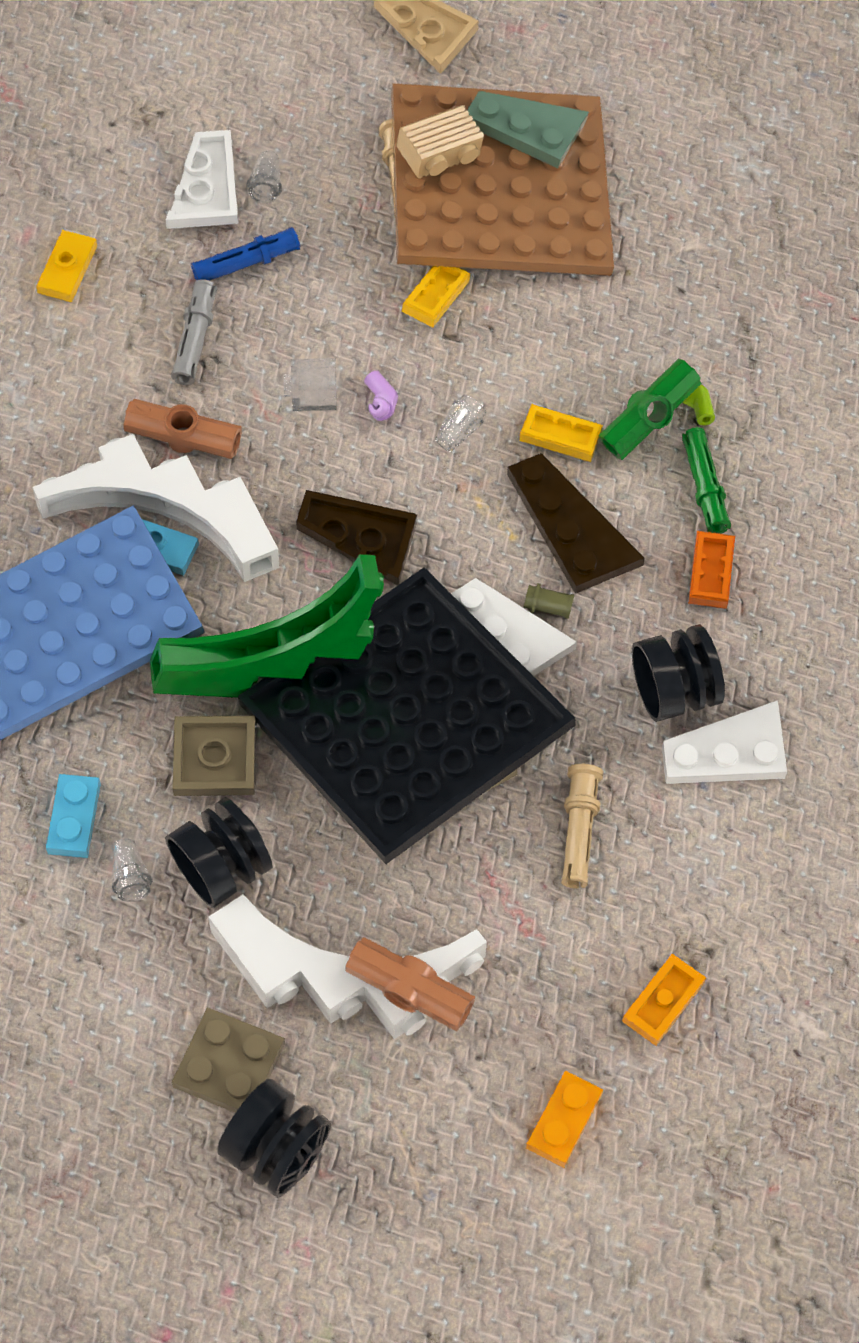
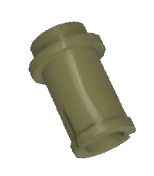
(548, 601)

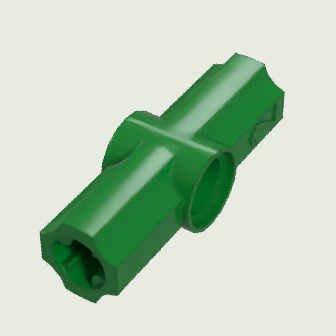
(666, 393)

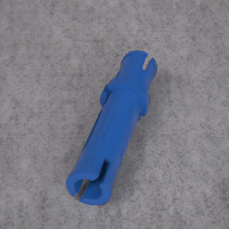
(247, 255)

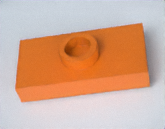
(711, 569)

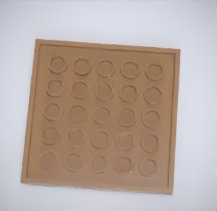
(505, 203)

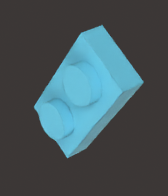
(73, 816)

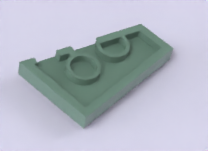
(528, 125)

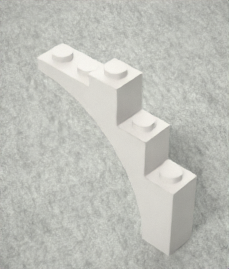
(173, 490)
(280, 964)

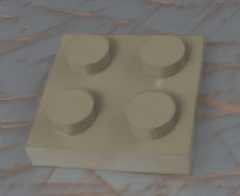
(214, 755)
(227, 1060)

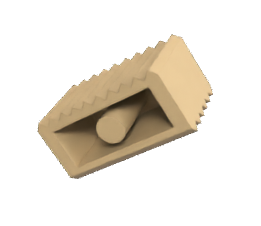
(440, 142)

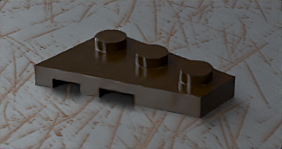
(359, 529)

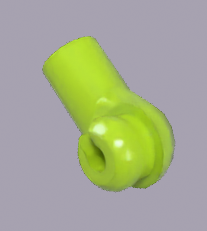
(702, 405)

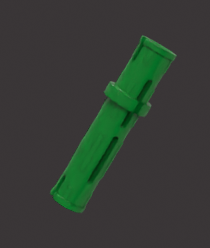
(709, 493)

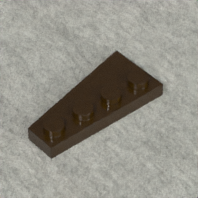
(573, 529)

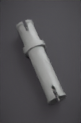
(197, 319)

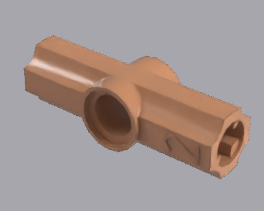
(163, 425)
(410, 983)

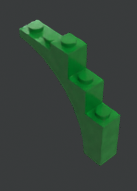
(283, 648)

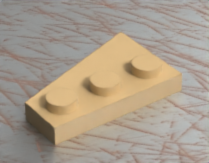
(430, 27)

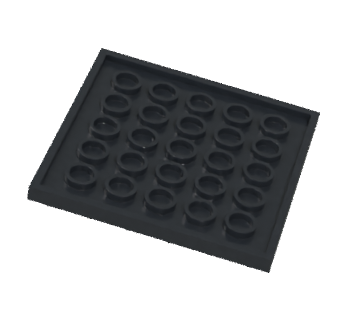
(413, 722)

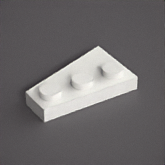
(207, 185)
(517, 629)
(729, 750)

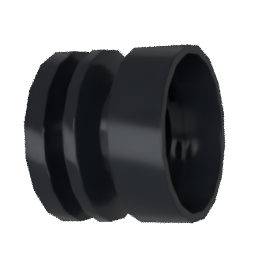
(678, 673)
(225, 848)
(268, 1133)

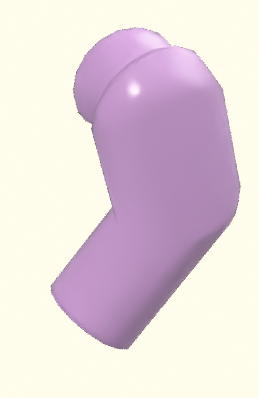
(385, 396)

